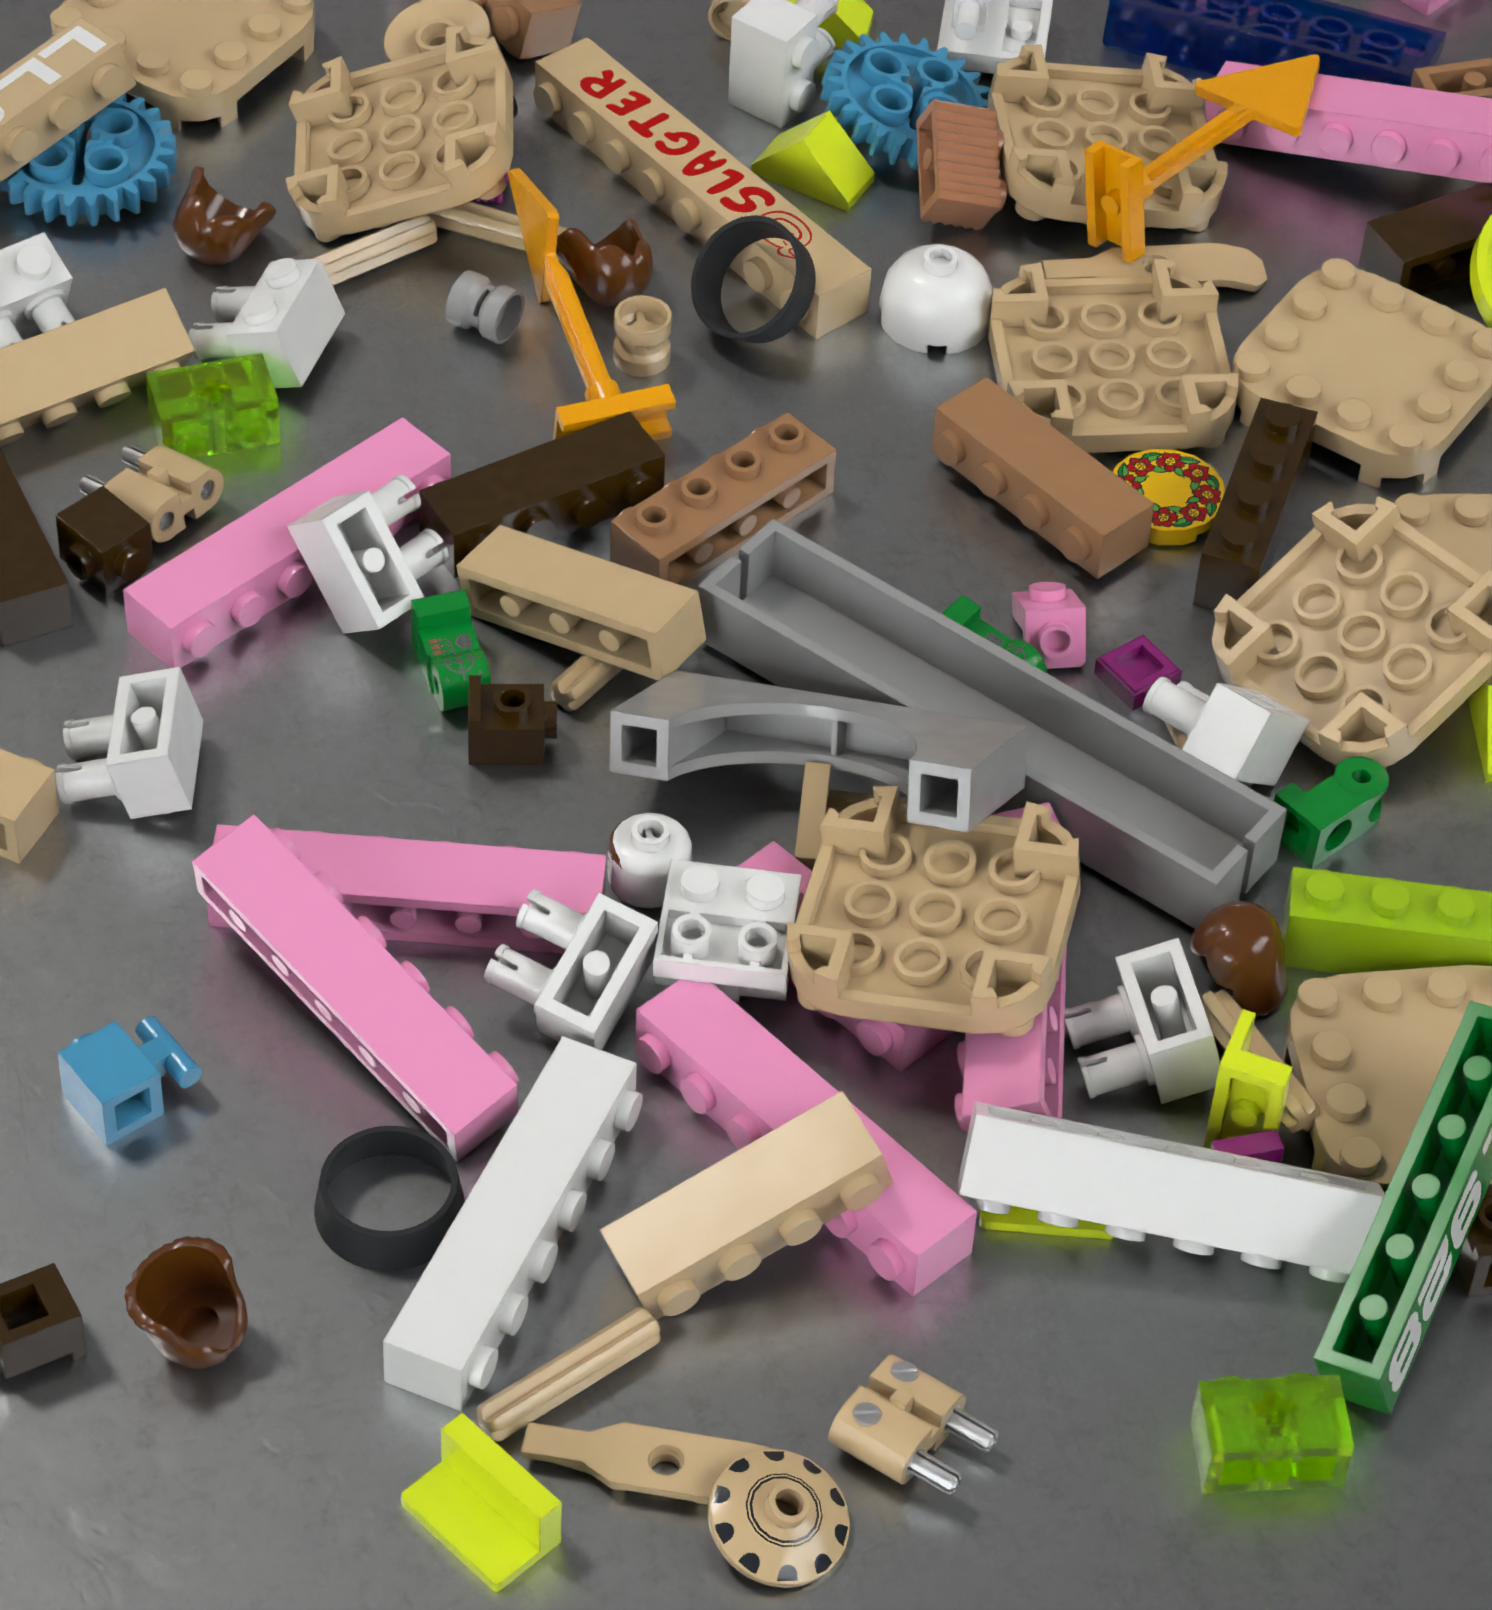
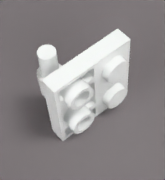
(992, 30)
(726, 928)

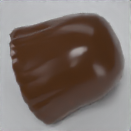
(214, 227)
(610, 269)
(1244, 954)
(189, 1302)

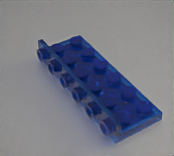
(1273, 31)

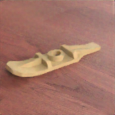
(1204, 262)
(627, 1452)

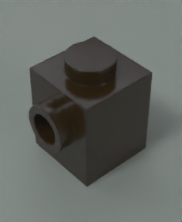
(104, 541)

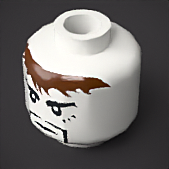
(642, 855)

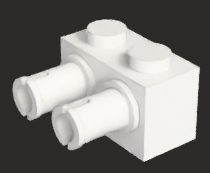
(776, 55)
(32, 288)
(282, 317)
(358, 560)
(1231, 729)
(148, 743)
(596, 975)
(1165, 1018)

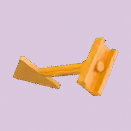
(1119, 182)
(552, 282)

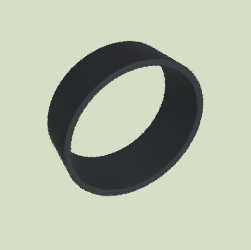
(716, 258)
(378, 1248)

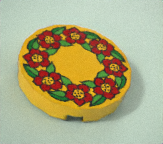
(1182, 489)

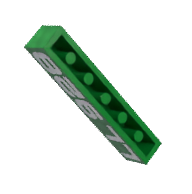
(1417, 1227)

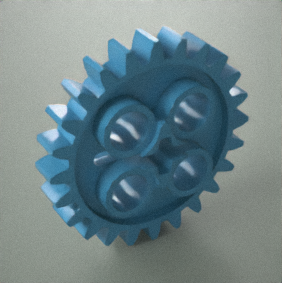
(871, 94)
(123, 163)

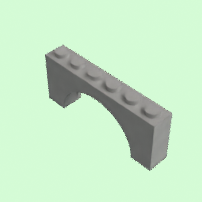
(944, 762)

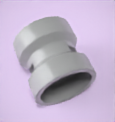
(484, 306)

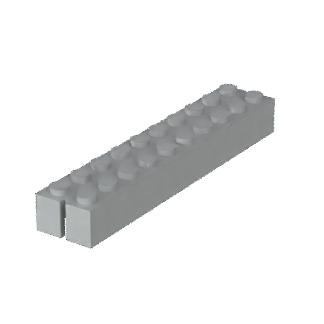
(1131, 798)

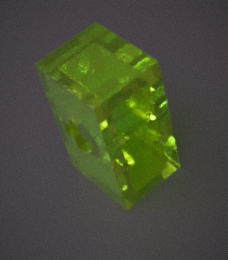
(214, 406)
(1271, 1433)

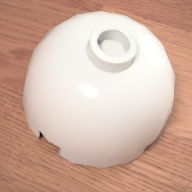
(936, 299)

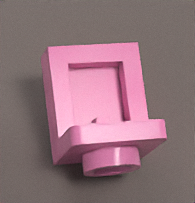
(1052, 623)

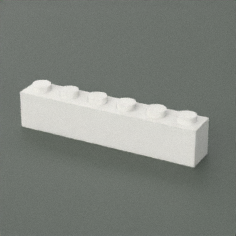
(1167, 1191)
(511, 1225)

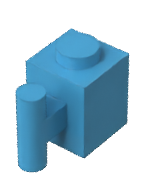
(119, 1083)

